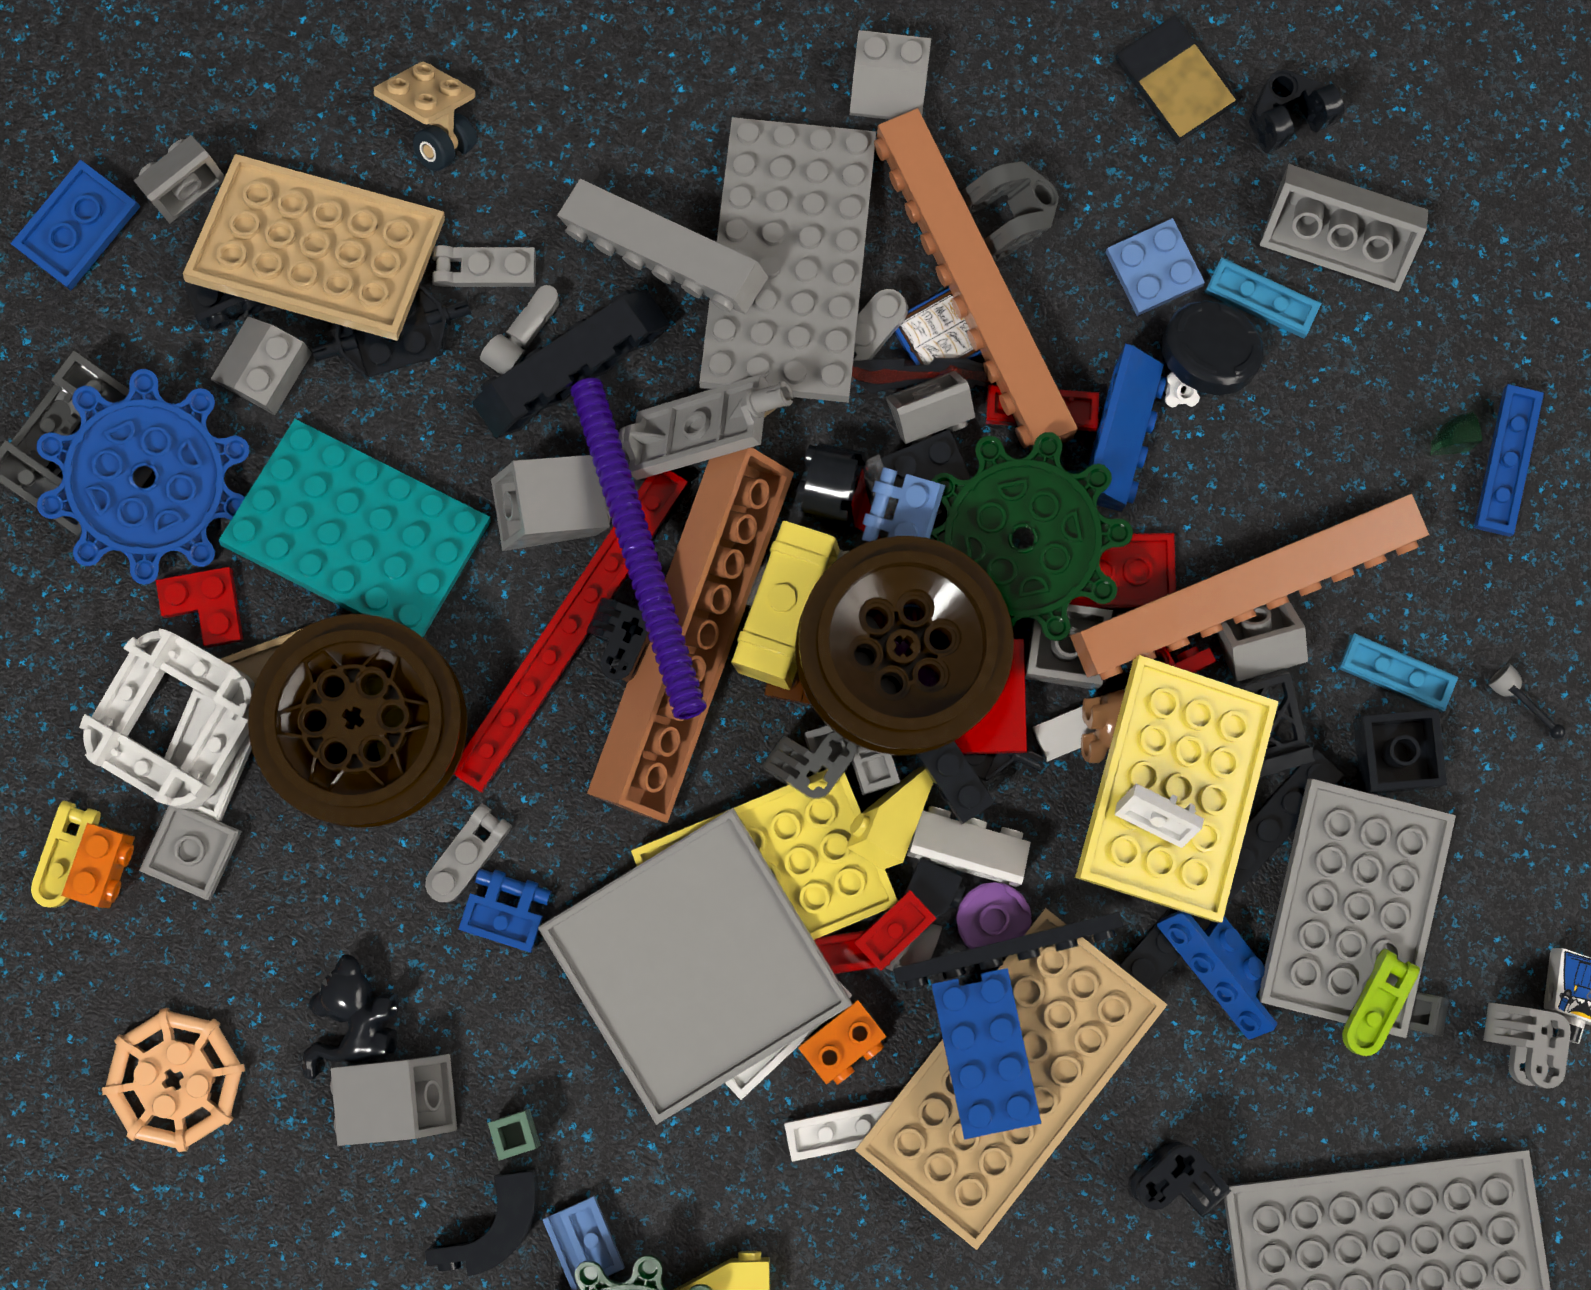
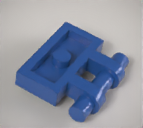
(500, 921)

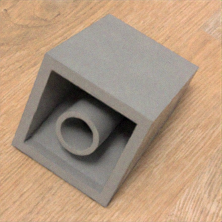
(548, 501)
(393, 1100)

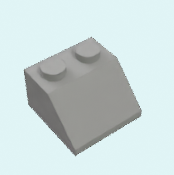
(889, 74)
(179, 178)
(262, 364)
(932, 407)
(1264, 642)

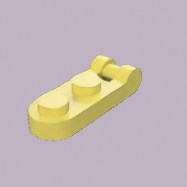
(60, 854)

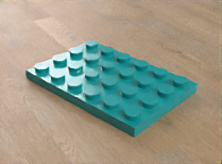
(354, 529)

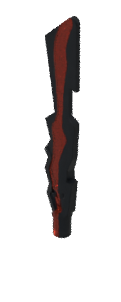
(891, 373)

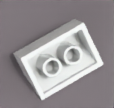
(970, 847)

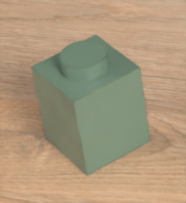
(514, 1134)

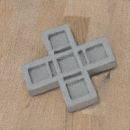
(872, 768)

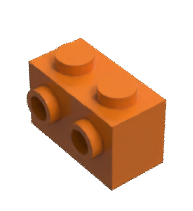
(99, 866)
(842, 1043)

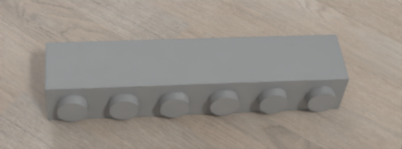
(662, 247)

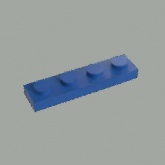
(1508, 460)

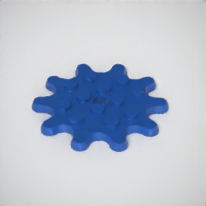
(100, 470)

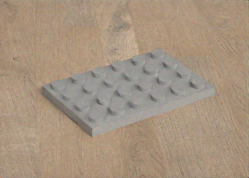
(1354, 884)

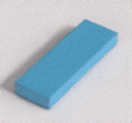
(1263, 298)
(1398, 672)

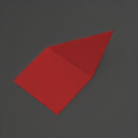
(861, 504)

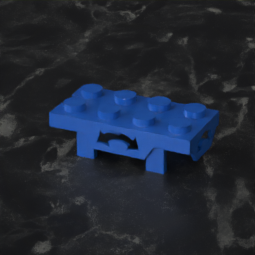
(986, 1055)

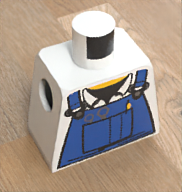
(1569, 989)

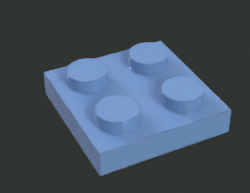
(1154, 267)

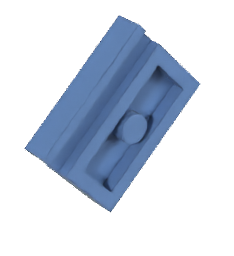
(580, 1236)

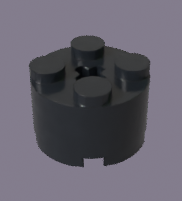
(830, 482)

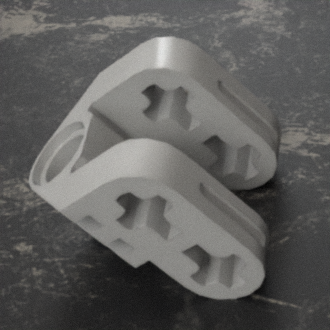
(1522, 1031)

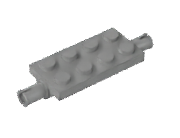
(701, 426)

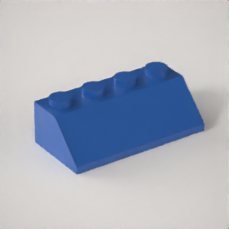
(1124, 423)

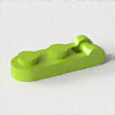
(1379, 1004)

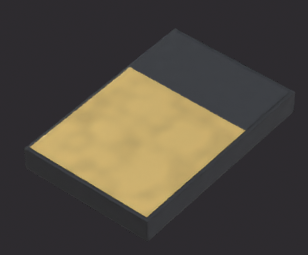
(1176, 79)

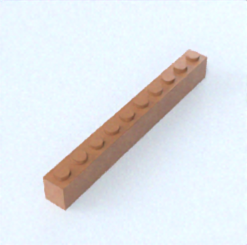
(973, 279)
(1249, 586)

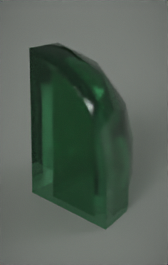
(1457, 435)

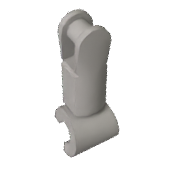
(506, 353)

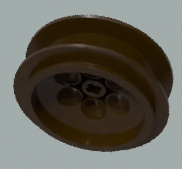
(953, 599)
(419, 751)

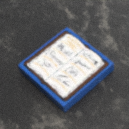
(935, 332)

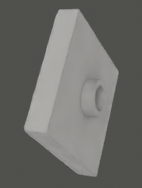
(190, 851)

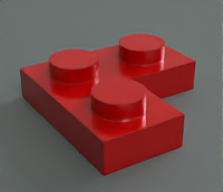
(209, 594)

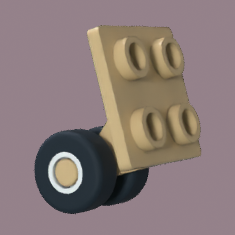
(431, 99)

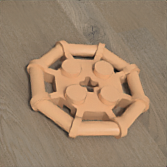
(152, 1073)

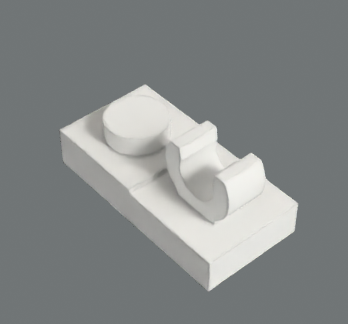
(1159, 815)

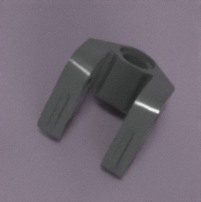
(1029, 198)
(794, 763)

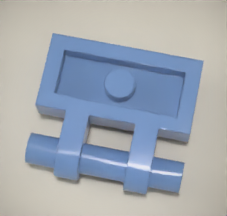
(914, 511)

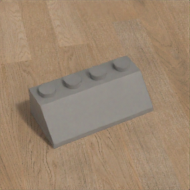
(1344, 227)

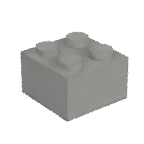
(1058, 660)

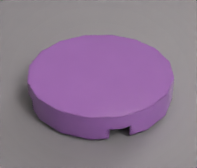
(992, 915)

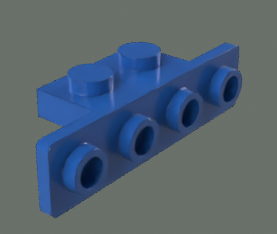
(1224, 967)

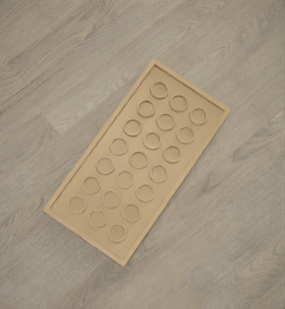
(1077, 1029)

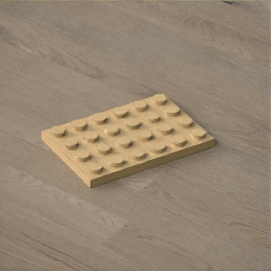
(314, 247)

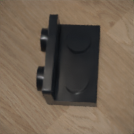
(217, 308)

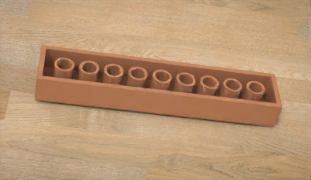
(709, 588)

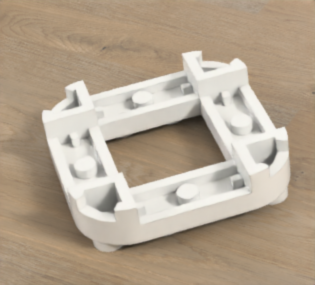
(215, 748)

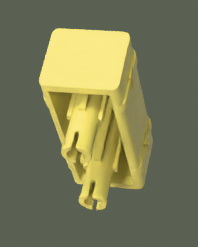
(769, 635)

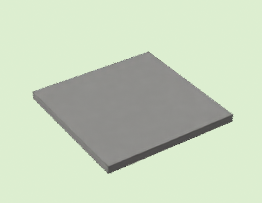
(695, 966)

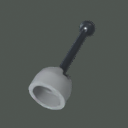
(1508, 683)

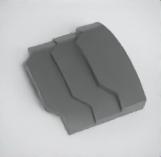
(20, 463)

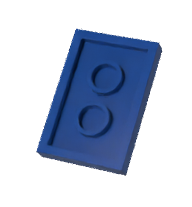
(75, 224)

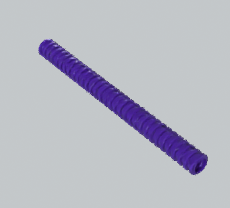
(638, 549)

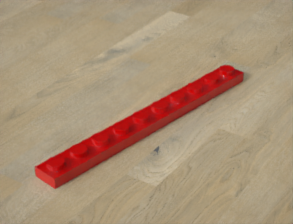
(560, 641)

